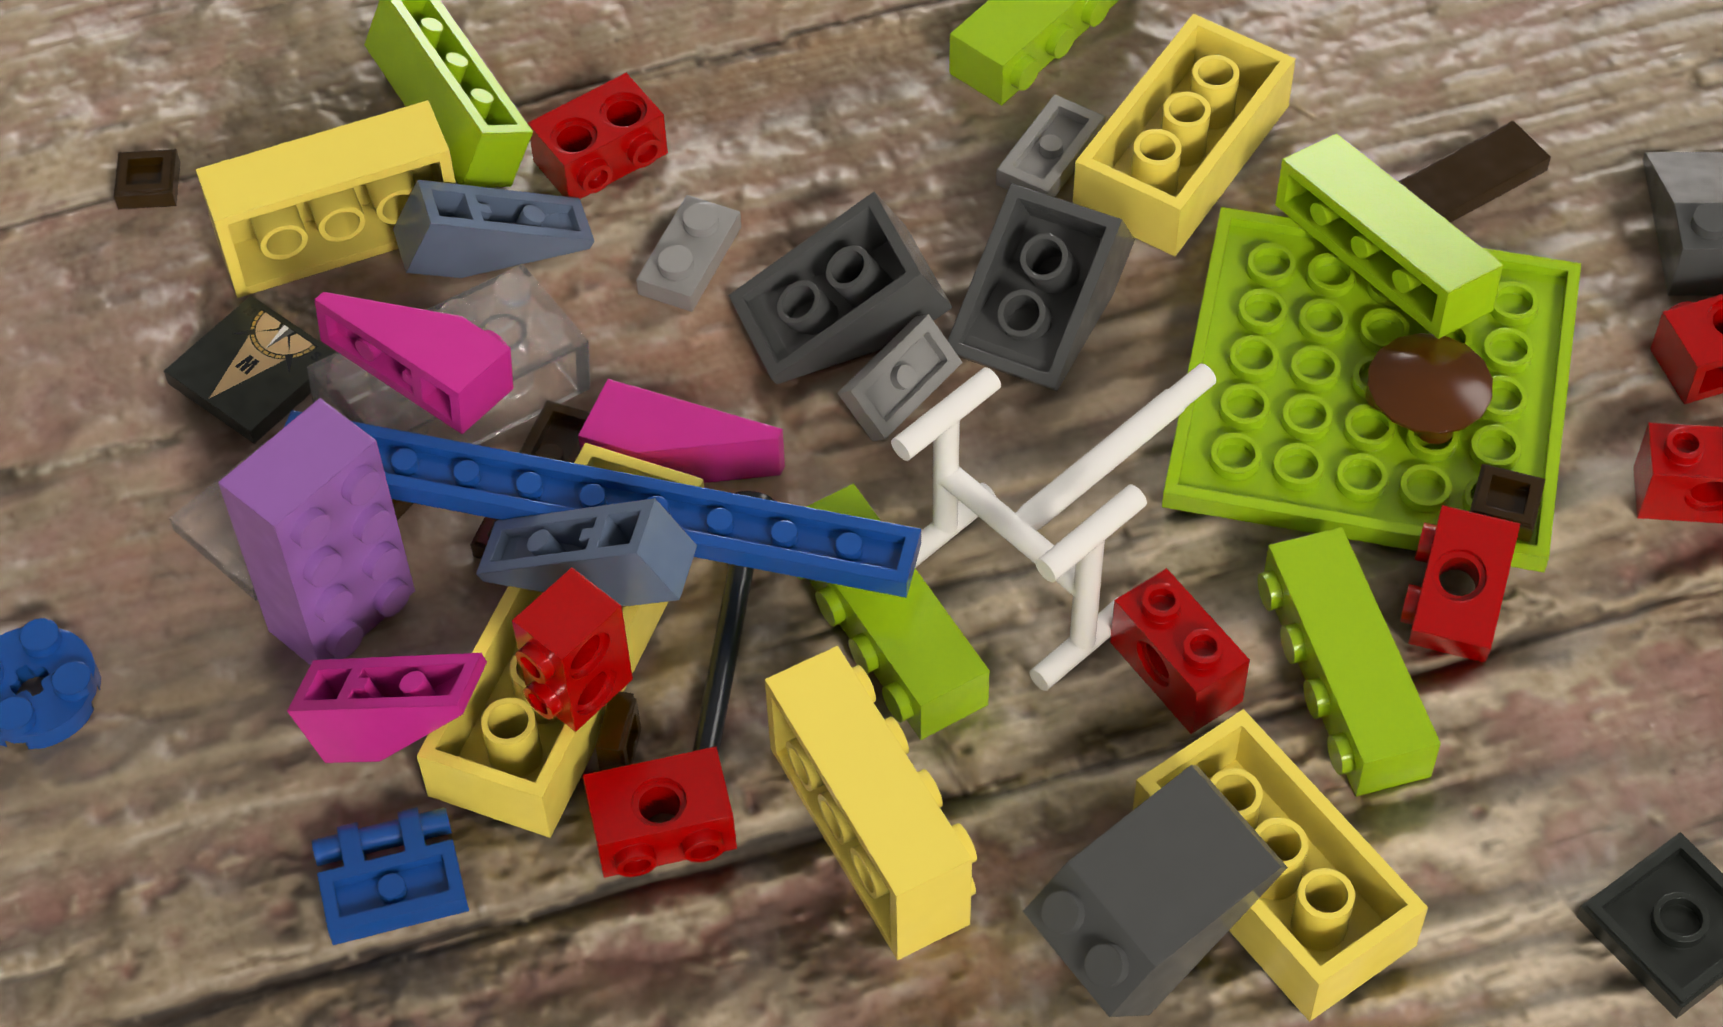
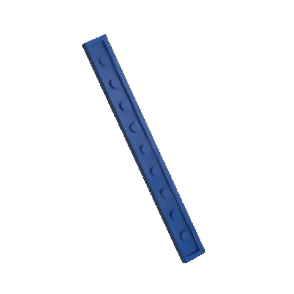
(721, 523)

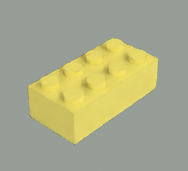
(1184, 132)
(321, 196)
(871, 801)
(1337, 905)

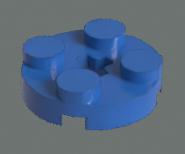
(68, 684)

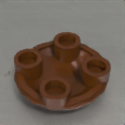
(1429, 385)

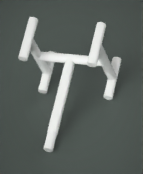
(1078, 557)

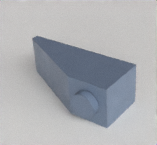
(485, 229)
(622, 548)

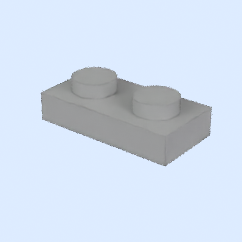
(1049, 147)
(689, 253)
(900, 377)

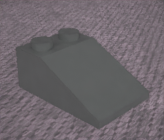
(1688, 219)
(1040, 286)
(838, 293)
(1154, 894)

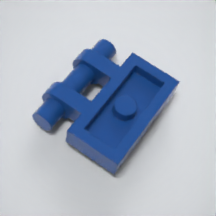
(391, 889)

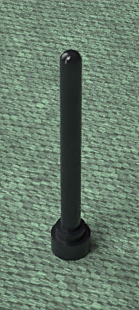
(724, 652)

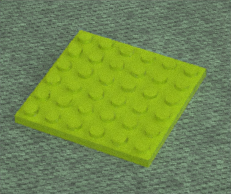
(1289, 418)

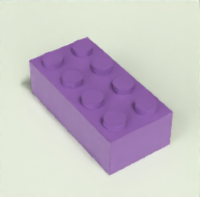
(319, 534)

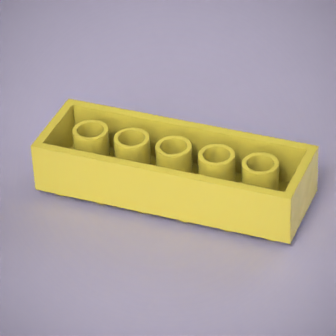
(501, 751)

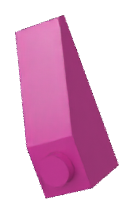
(422, 354)
(682, 435)
(381, 703)

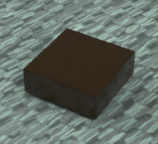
(147, 179)
(1508, 497)
(619, 732)

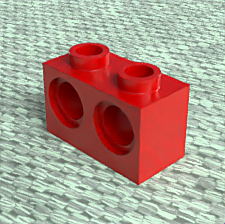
(598, 137)
(572, 650)

